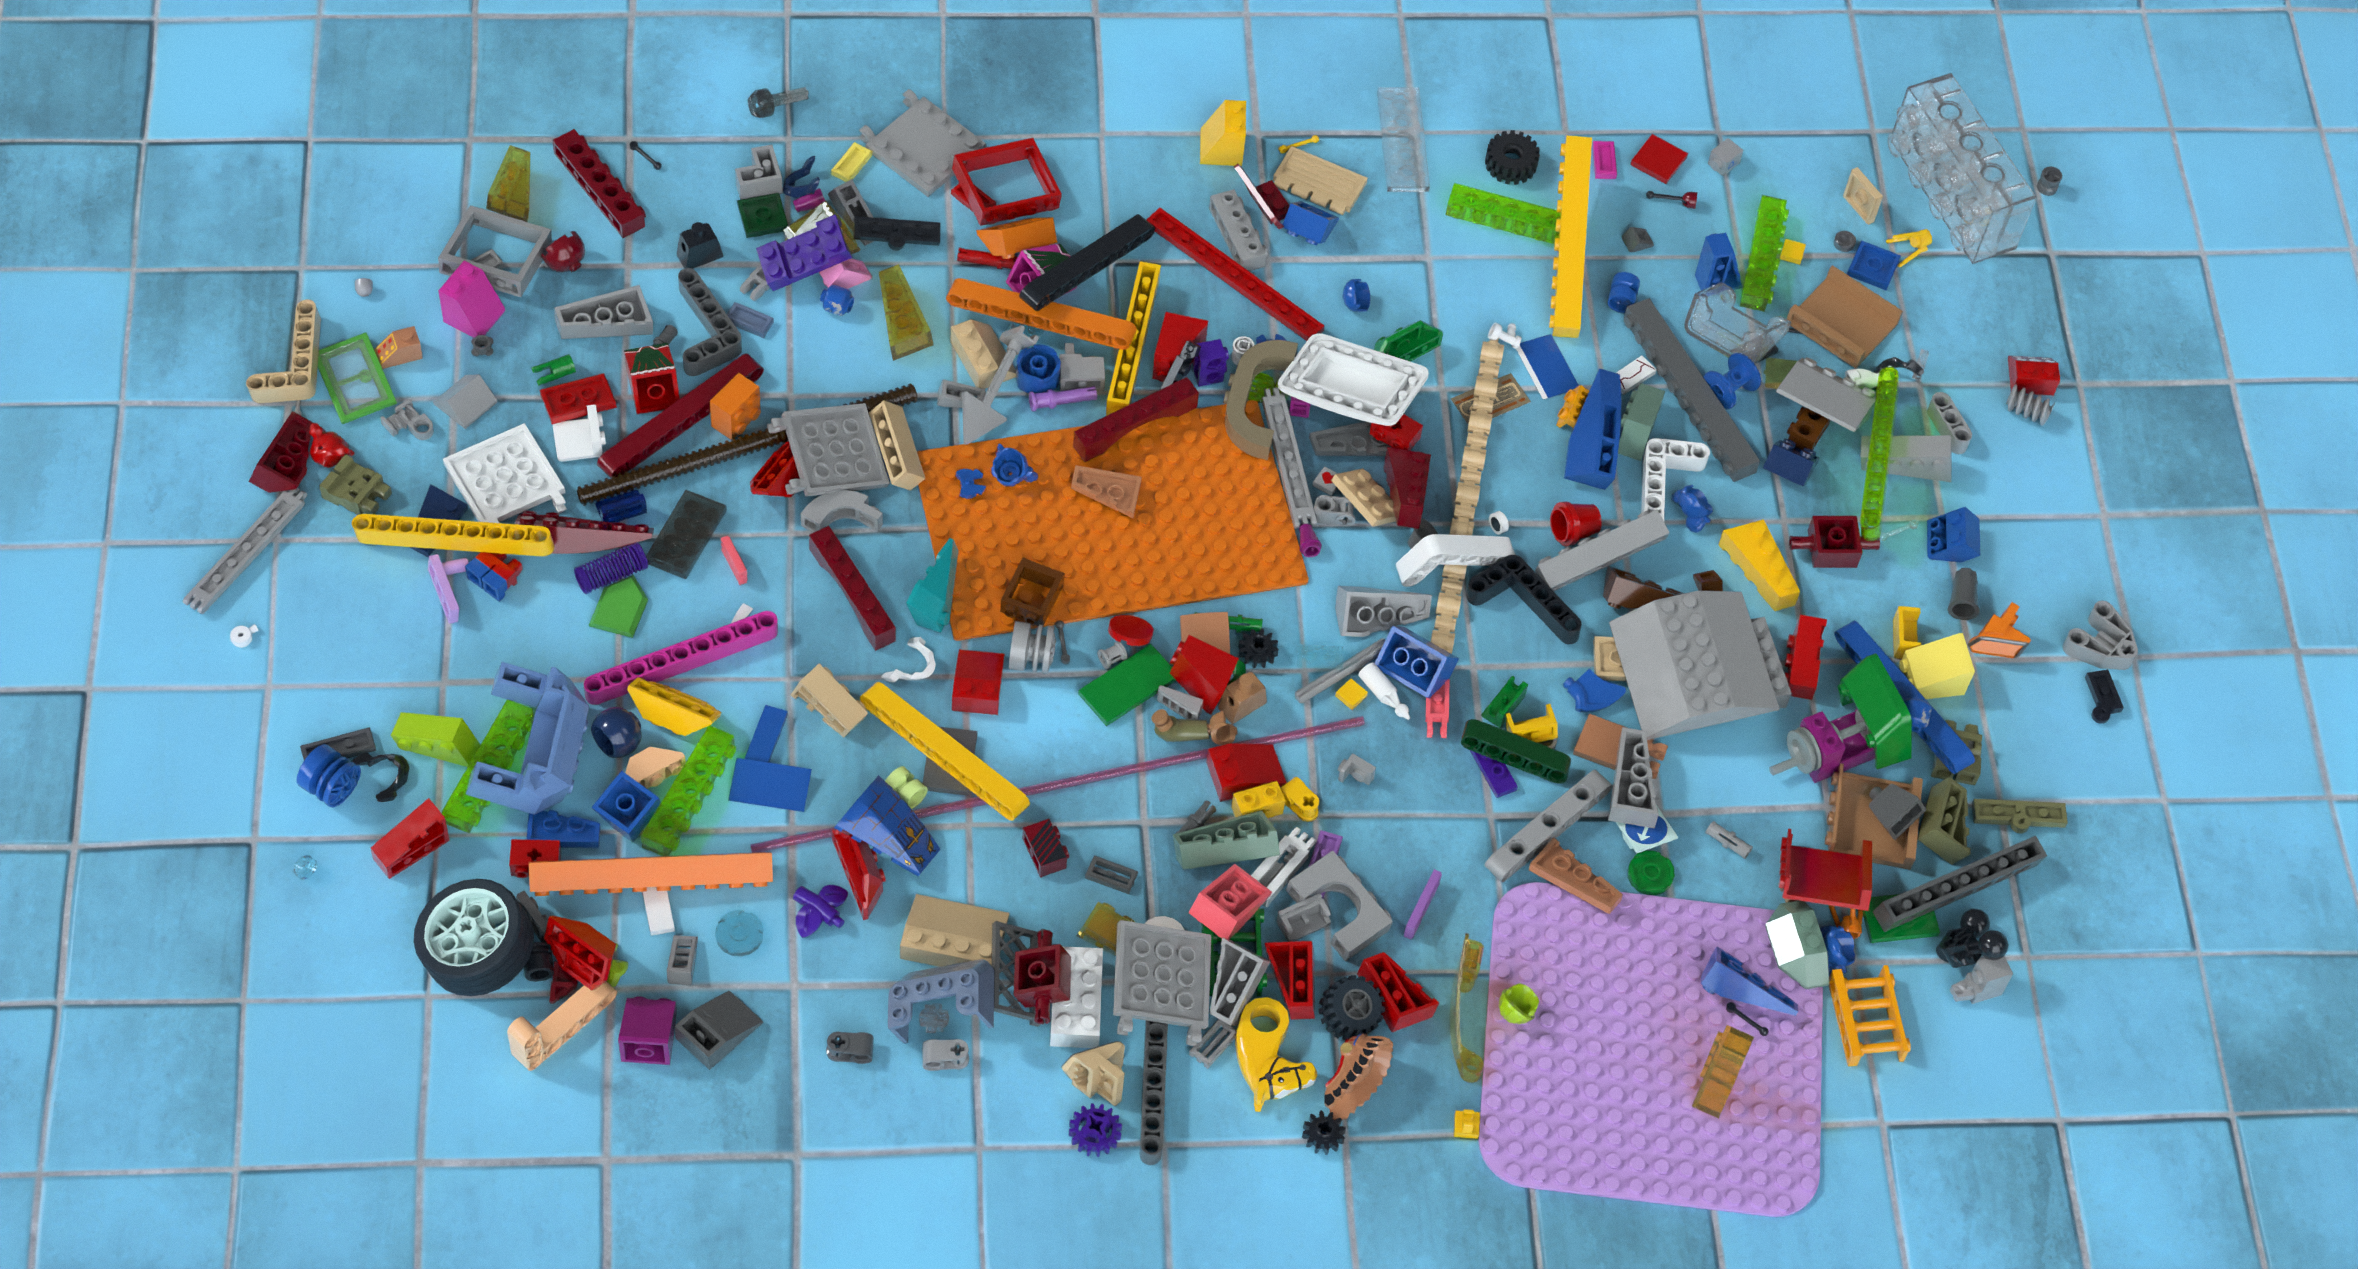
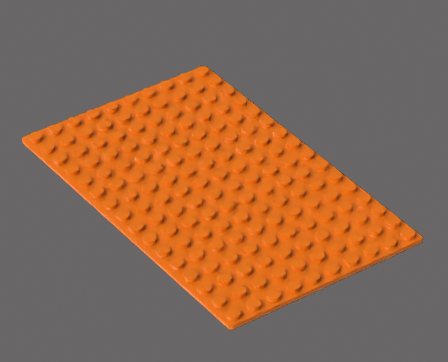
(1200, 531)

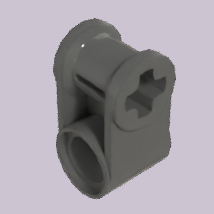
(853, 1047)

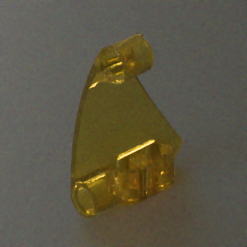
(1464, 981)

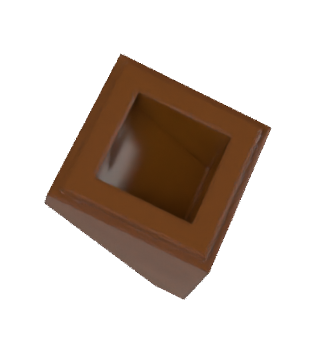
(1708, 581)

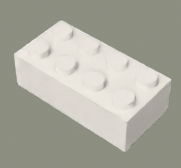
(1078, 1020)

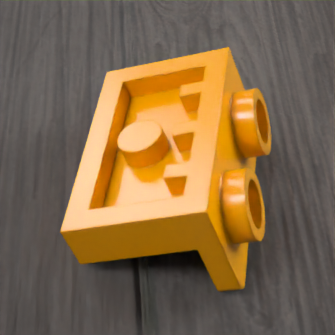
(1572, 407)

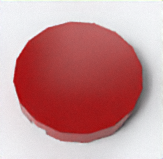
(1130, 629)

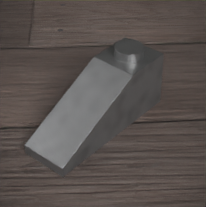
(849, 204)

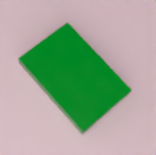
(1920, 927)

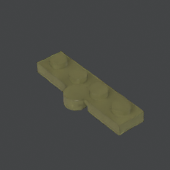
(2019, 814)

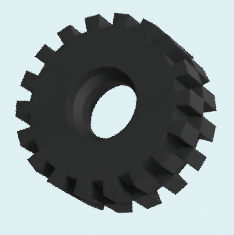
(1508, 168)

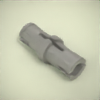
(1716, 830)

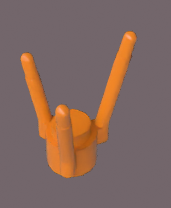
(1850, 922)

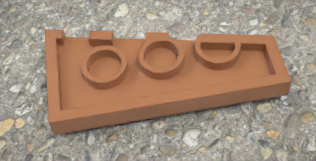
(1569, 874)

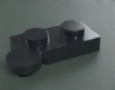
(2104, 695)

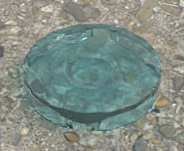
(739, 933)

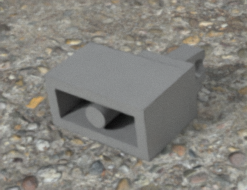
(1080, 371)
(1984, 982)

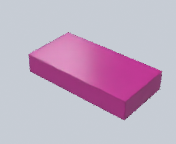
(1604, 160)

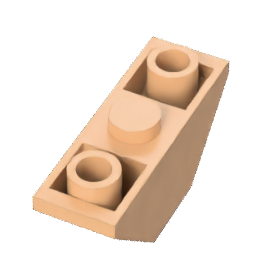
(654, 766)

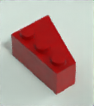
(1804, 656)
(411, 839)
(1295, 976)
(1403, 999)

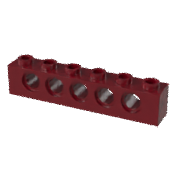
(599, 183)

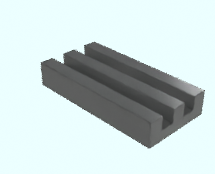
(1110, 878)

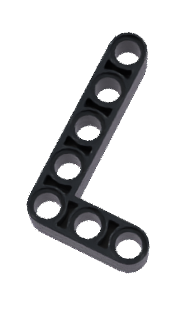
(1516, 574)

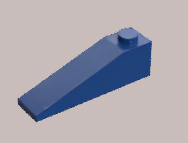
(1729, 980)

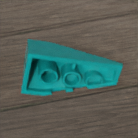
(932, 597)

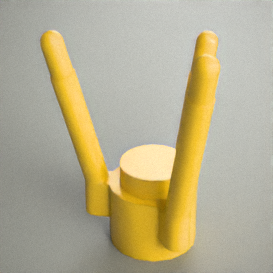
(1918, 239)

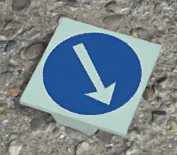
(1645, 838)

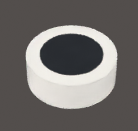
(1498, 522)

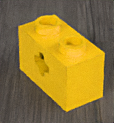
(1264, 797)

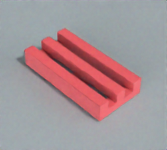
(734, 560)

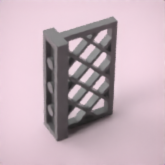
(997, 963)

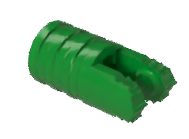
(558, 367)

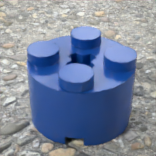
(1038, 369)

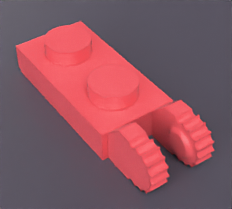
(1438, 710)

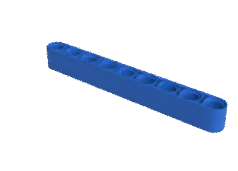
(1938, 733)

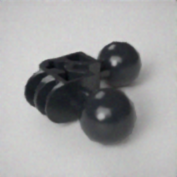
(1962, 948)

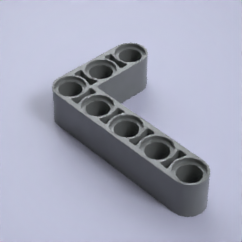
(725, 338)

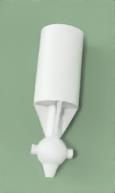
(1383, 689)

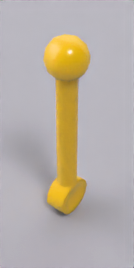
(1283, 149)

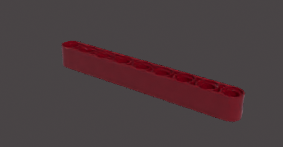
(674, 419)

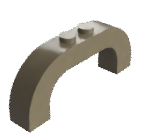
(1259, 358)

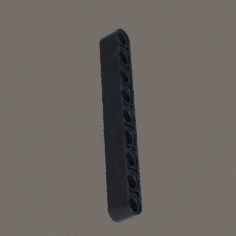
(1087, 262)

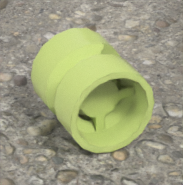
(907, 787)

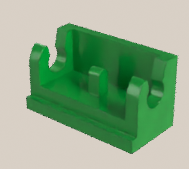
(1505, 702)

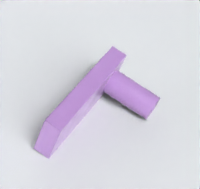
(438, 573)

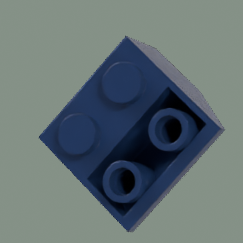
(1791, 461)

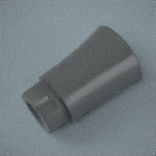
(1964, 595)

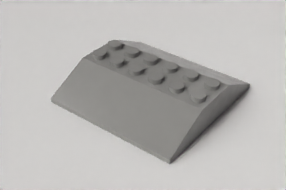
(1692, 662)

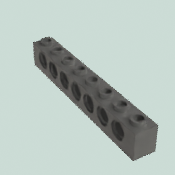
(1959, 883)

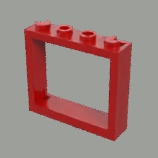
(1002, 155)

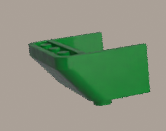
(1881, 709)

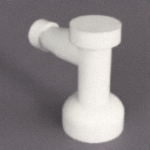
(1508, 337)

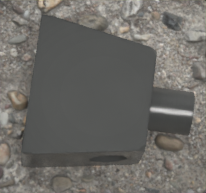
(1895, 808)

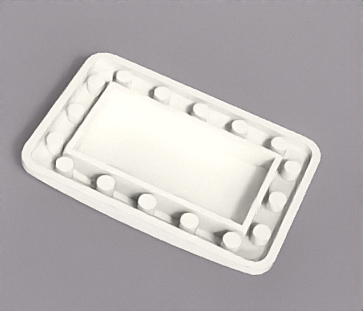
(1353, 380)

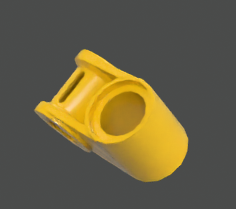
(1301, 799)

